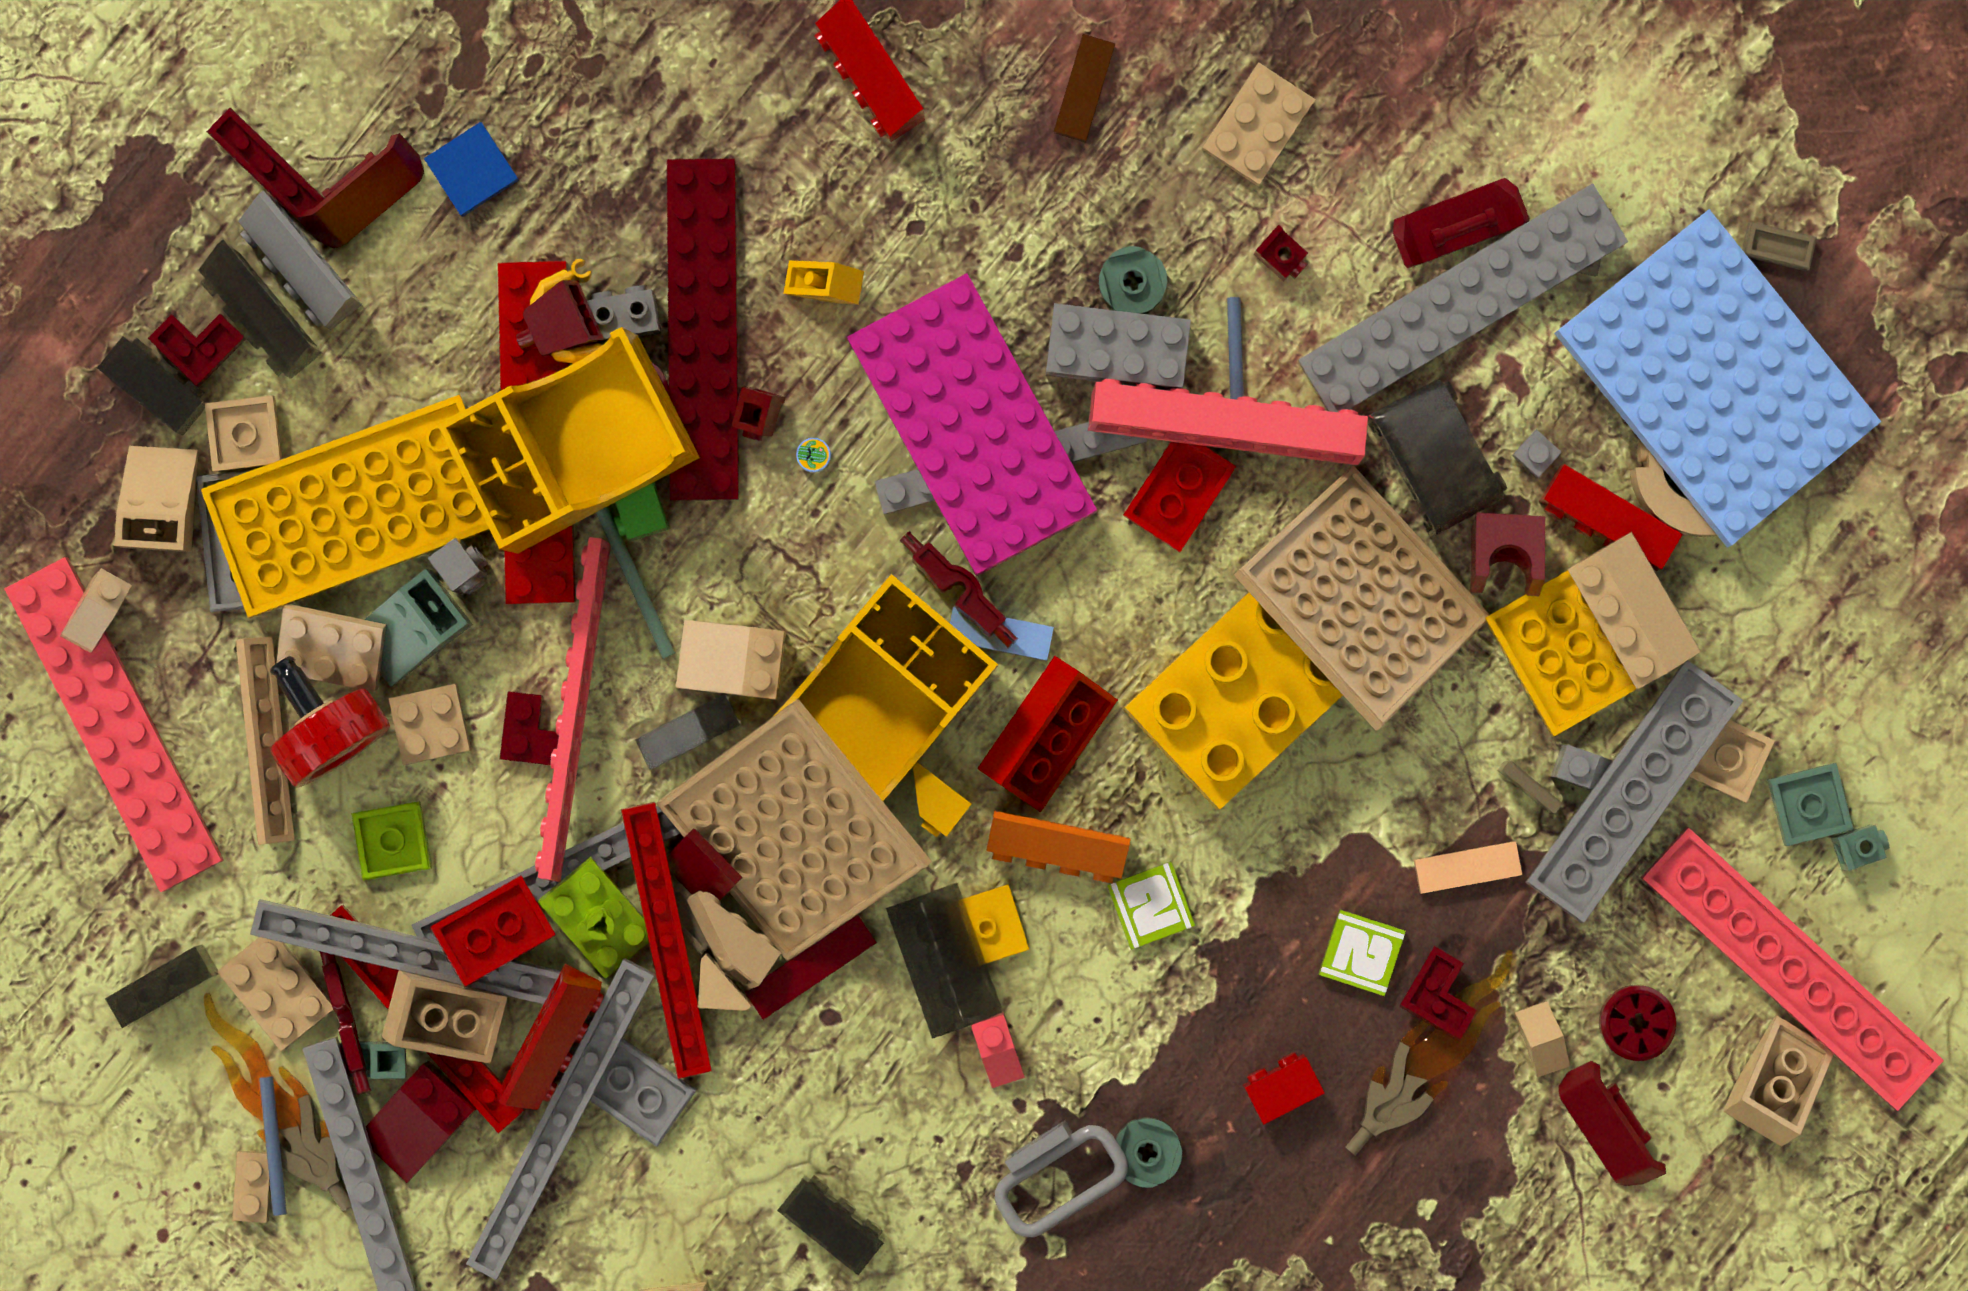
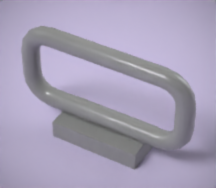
(1043, 1152)

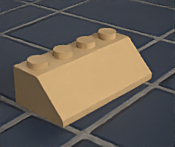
(1634, 610)

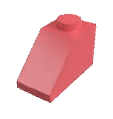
(997, 1050)

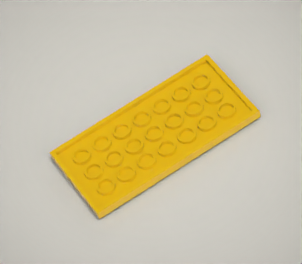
(343, 509)

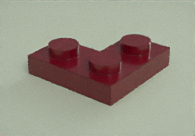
(198, 355)
(521, 733)
(1429, 996)

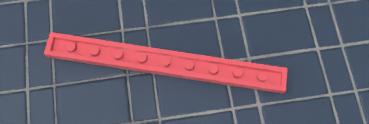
(571, 722)

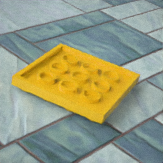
(1560, 654)

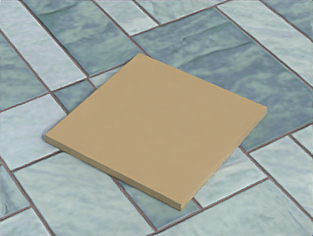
(1363, 597)
(796, 830)

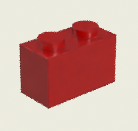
(1282, 1087)

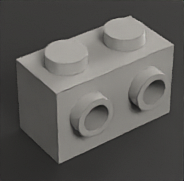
(632, 310)
(460, 566)

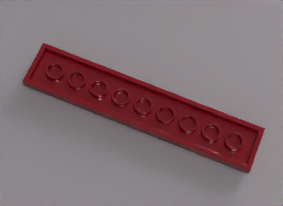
(703, 323)

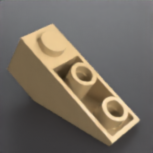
(734, 945)

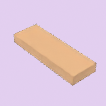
(1467, 867)

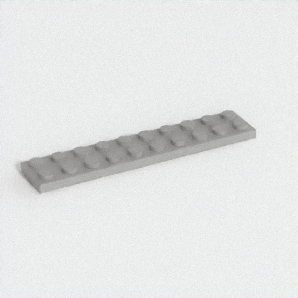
(1463, 300)

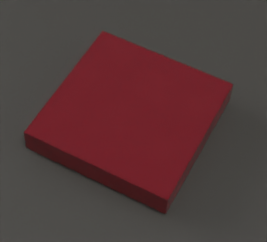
(701, 867)

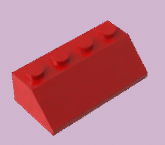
(869, 69)
(1047, 733)
(550, 1039)

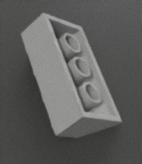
(298, 261)

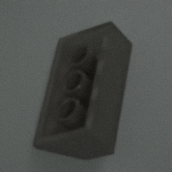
(258, 309)
(944, 960)

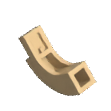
(1661, 501)

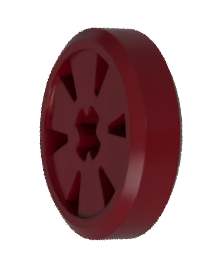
(1621, 1036)

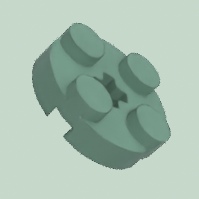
(1143, 265)
(1164, 1142)

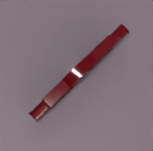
(946, 576)
(347, 1029)

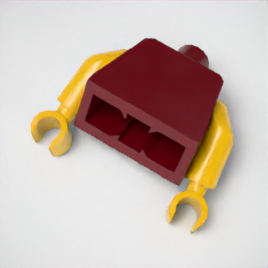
(561, 318)

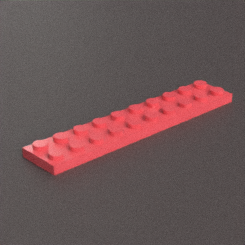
(115, 730)
(1792, 969)

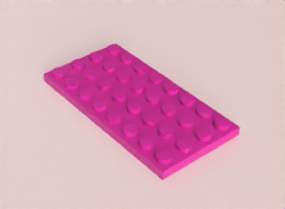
(972, 424)

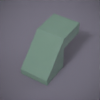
(382, 1060)

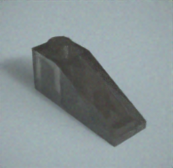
(688, 731)

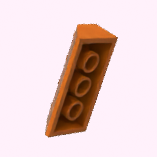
(1058, 845)

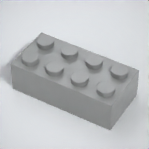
(1117, 346)

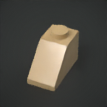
(95, 610)

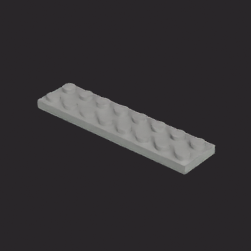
(1634, 791)

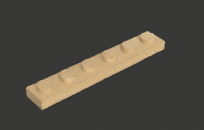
(263, 729)

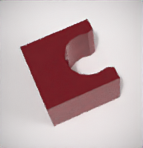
(1508, 539)

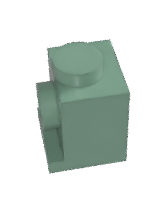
(1848, 847)

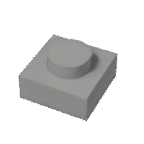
(1536, 453)

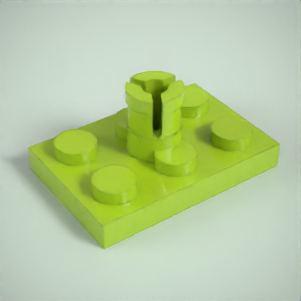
(596, 917)

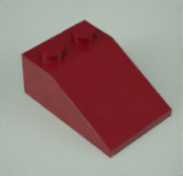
(418, 1121)

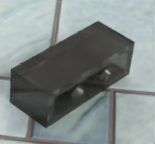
(153, 384)
(162, 986)
(832, 1223)

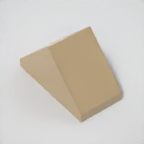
(718, 989)
(1543, 1039)

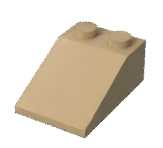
(731, 659)
(443, 1018)
(1779, 1082)

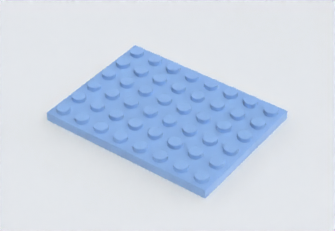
(1718, 378)

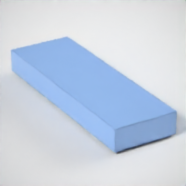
(1032, 640)

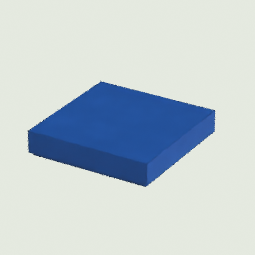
(471, 169)

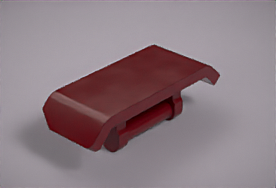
(364, 193)
(1459, 222)
(1609, 1126)

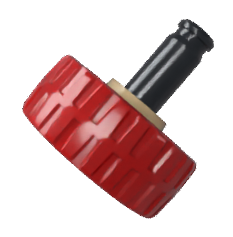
(327, 731)

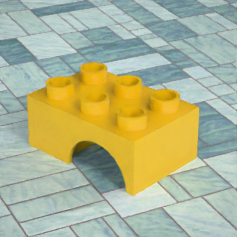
(568, 443)
(892, 684)
(1232, 701)

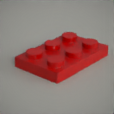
(1179, 492)
(492, 931)

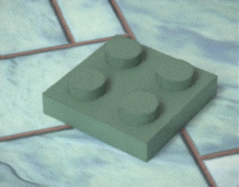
(1810, 804)

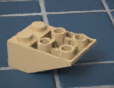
(157, 499)

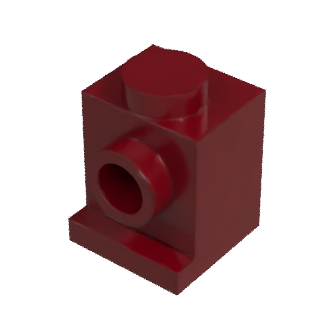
(1268, 254)
(748, 407)

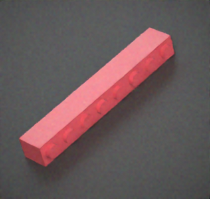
(1228, 422)

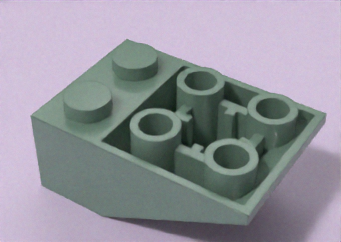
(418, 625)

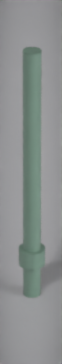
(635, 583)

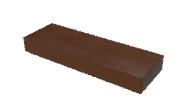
(1084, 88)

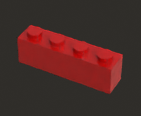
(1607, 515)

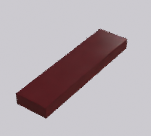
(264, 163)
(811, 966)

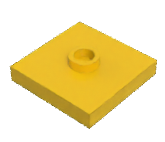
(996, 923)

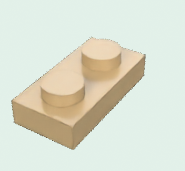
(251, 1187)

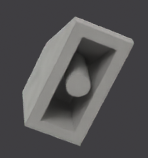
(1579, 767)

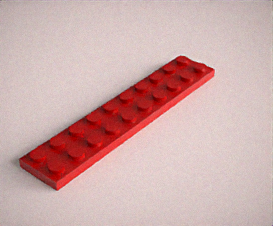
(548, 568)

